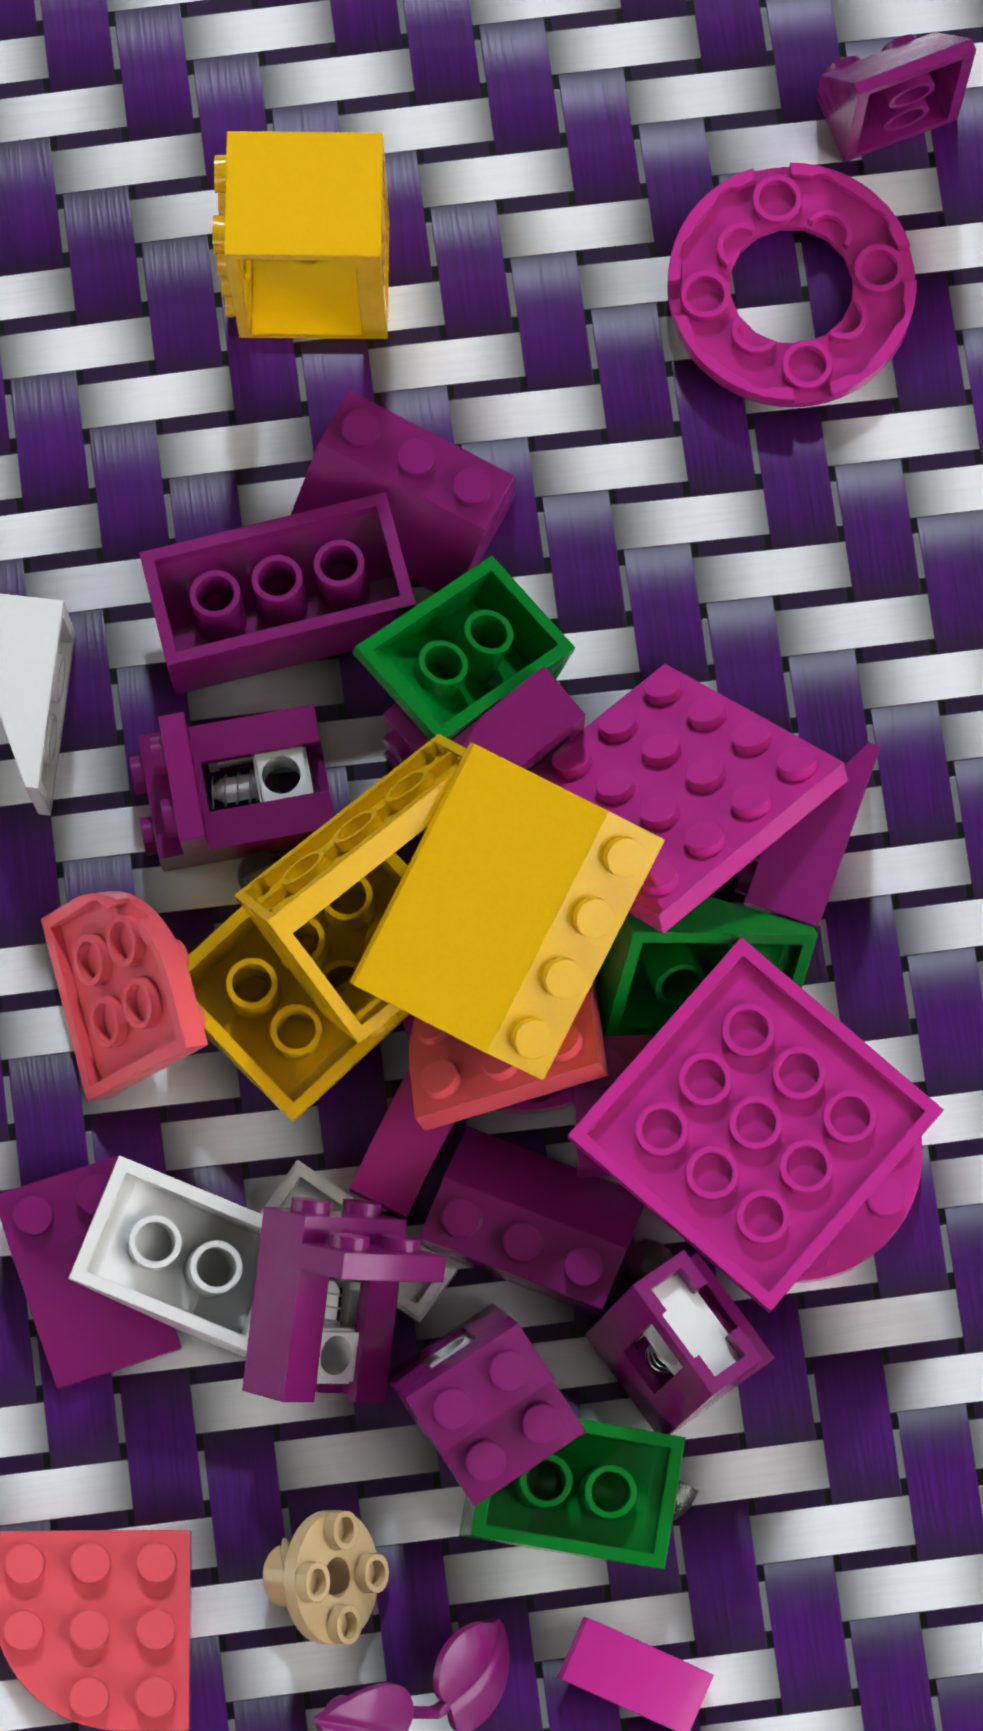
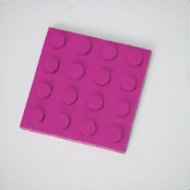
(697, 776)
(755, 1124)

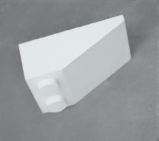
(34, 687)
(173, 1254)

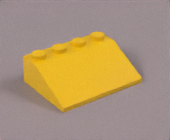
(506, 911)
(263, 1013)

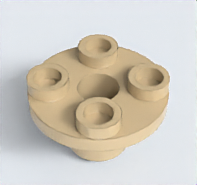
(327, 1577)

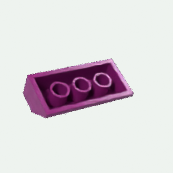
(277, 592)

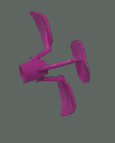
(466, 1680)

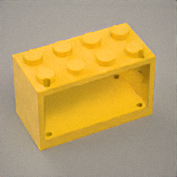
(303, 234)
(335, 861)

